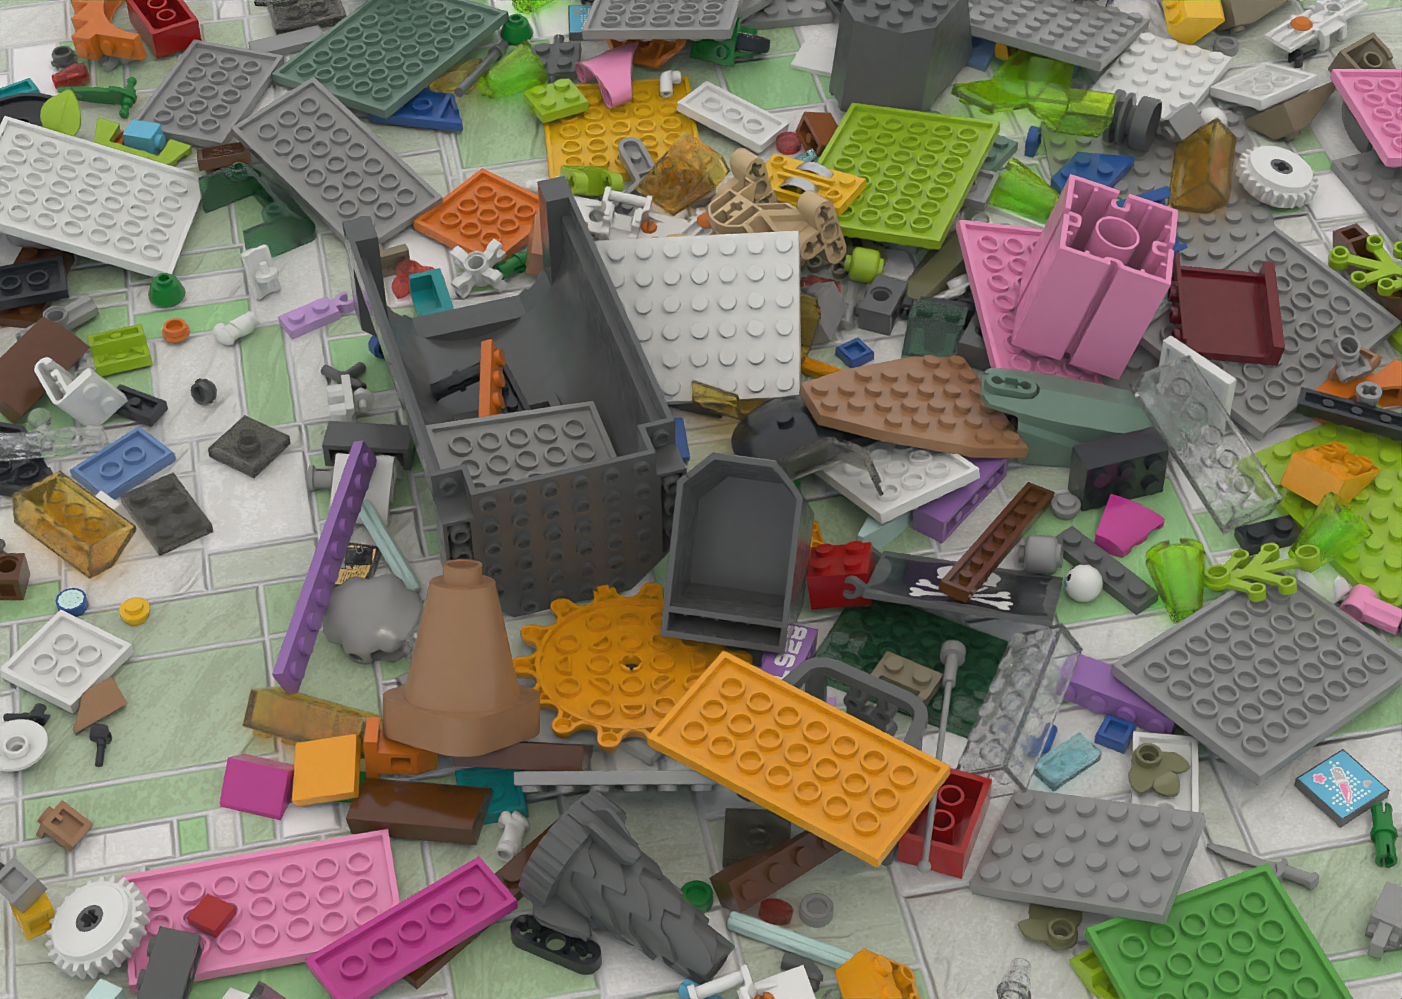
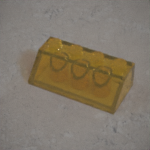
(1203, 169)
(72, 523)
(302, 717)

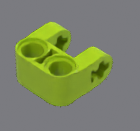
(591, 180)

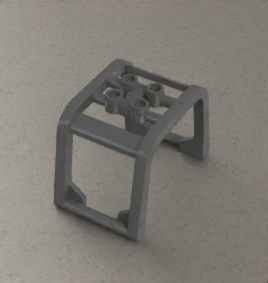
(862, 685)

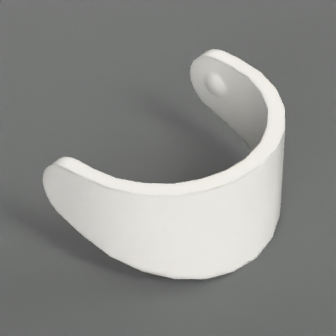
(1340, 586)

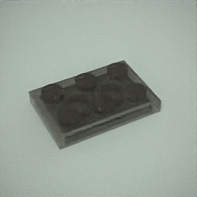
(300, 14)
(166, 513)

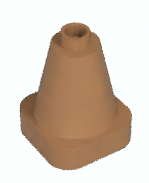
(461, 674)

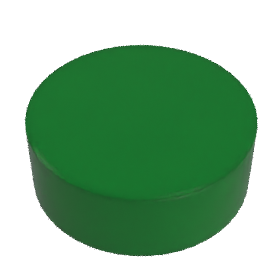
(698, 894)

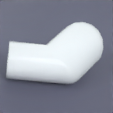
(667, 80)

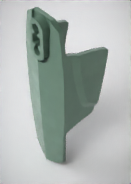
(1060, 411)

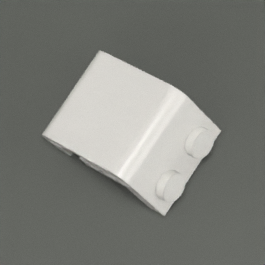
(84, 398)
(381, 485)

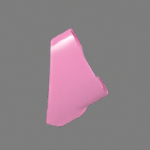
(612, 72)

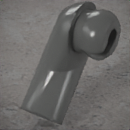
(814, 975)

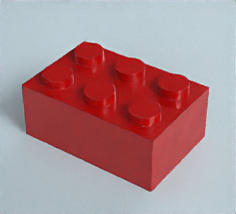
(164, 25)
(957, 822)

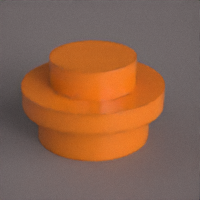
(175, 330)

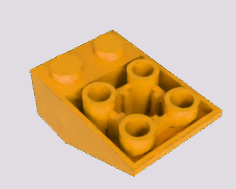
(1326, 470)

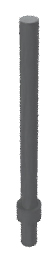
(495, 53)

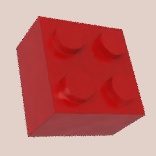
(829, 568)

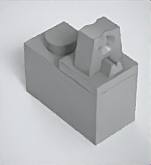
(1386, 921)

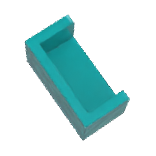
(429, 292)

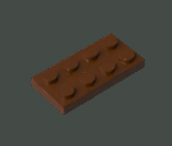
(27, 315)

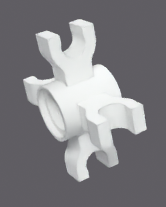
(478, 269)

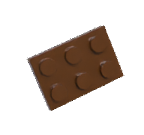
(220, 156)

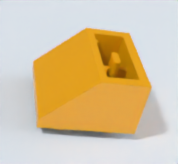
(875, 977)

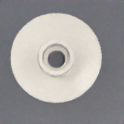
(21, 744)

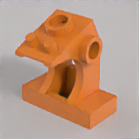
(391, 756)

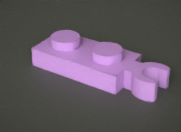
(315, 315)

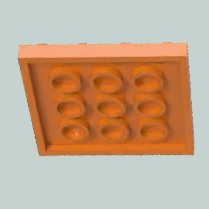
(482, 211)

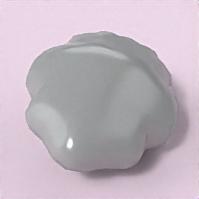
(372, 617)

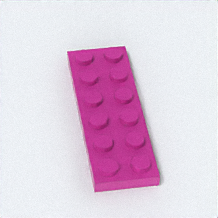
(412, 933)

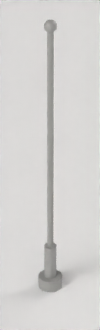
(952, 656)

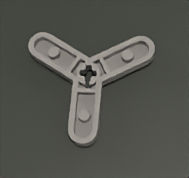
(637, 164)

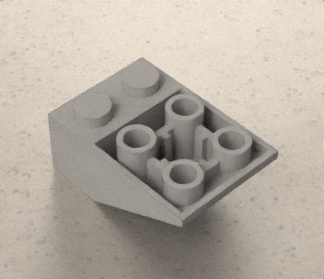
(831, 306)

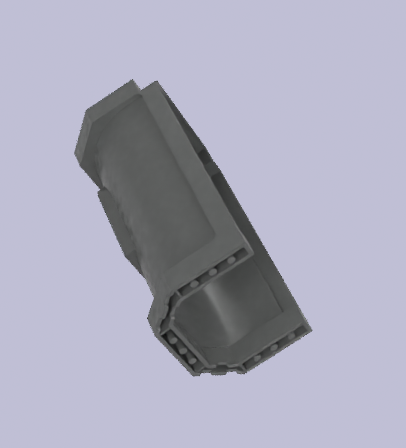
(564, 347)

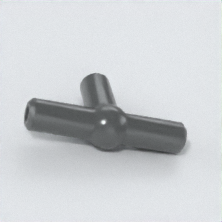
(354, 371)

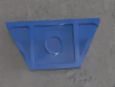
(428, 111)
(1096, 167)

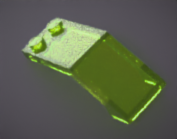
(1004, 90)

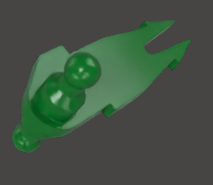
(125, 97)

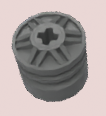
(1134, 121)

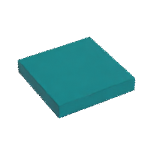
(505, 794)

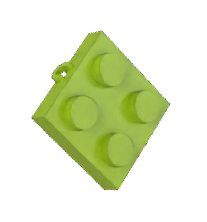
(555, 100)

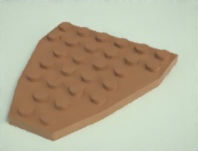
(914, 404)

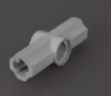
(70, 315)

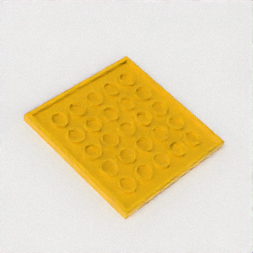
(594, 135)

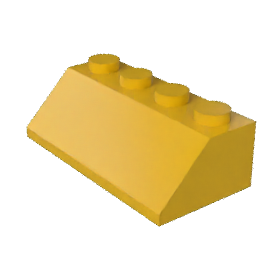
(1192, 19)

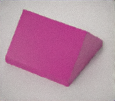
(257, 786)

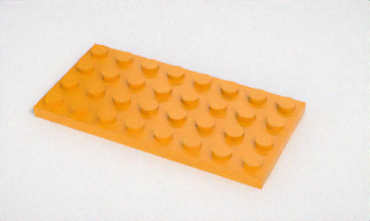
(800, 757)

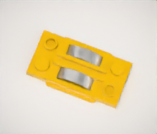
(793, 177)

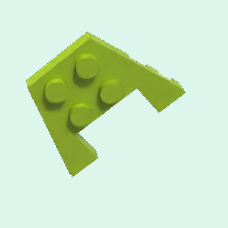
(107, 131)

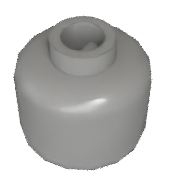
(1041, 554)

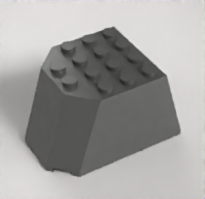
(899, 51)
(737, 554)

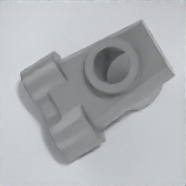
(1349, 359)

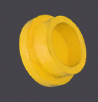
(134, 611)

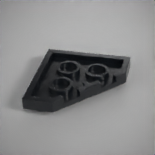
(20, 473)

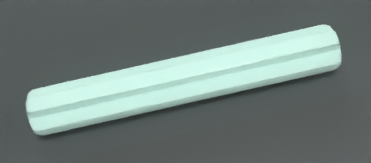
(388, 546)
(788, 940)

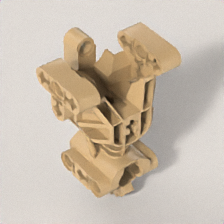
(751, 206)

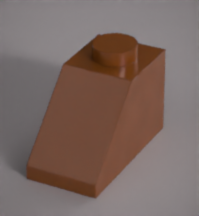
(816, 131)

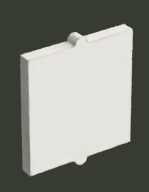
(814, 59)

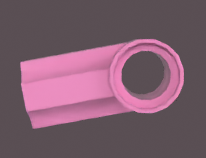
(1365, 607)

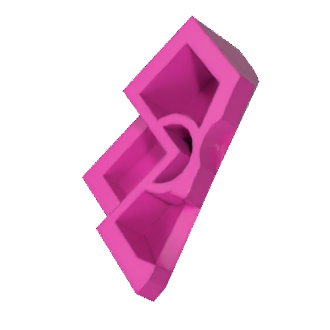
(1125, 525)

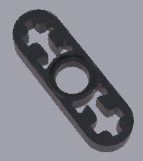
(565, 956)

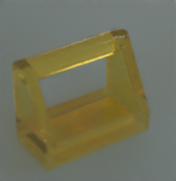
(453, 77)

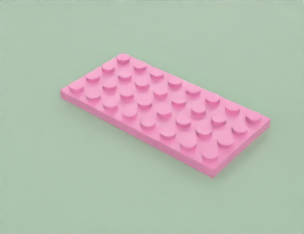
(995, 267)
(284, 900)

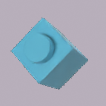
(144, 136)

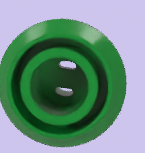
(516, 30)
(166, 291)

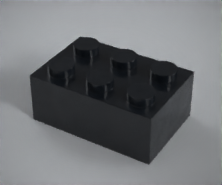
(1118, 465)

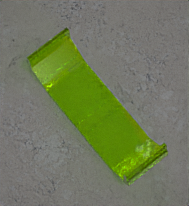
(1062, 107)

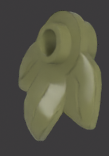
(1158, 772)
(1048, 922)

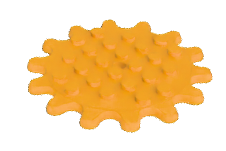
(584, 660)

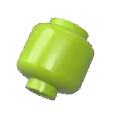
(864, 265)

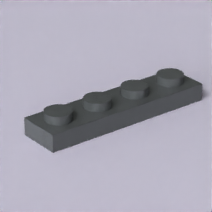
(1116, 578)

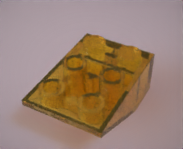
(683, 174)

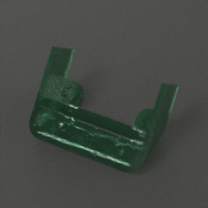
(284, 220)

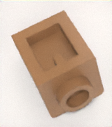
(63, 825)

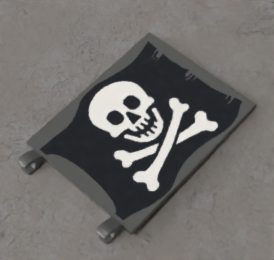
(916, 582)

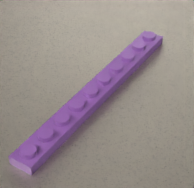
(324, 568)

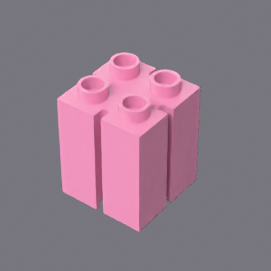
(1095, 277)

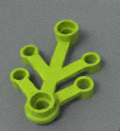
(1340, 260)
(1226, 576)

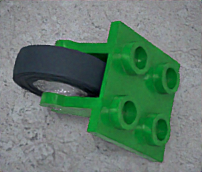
(724, 51)

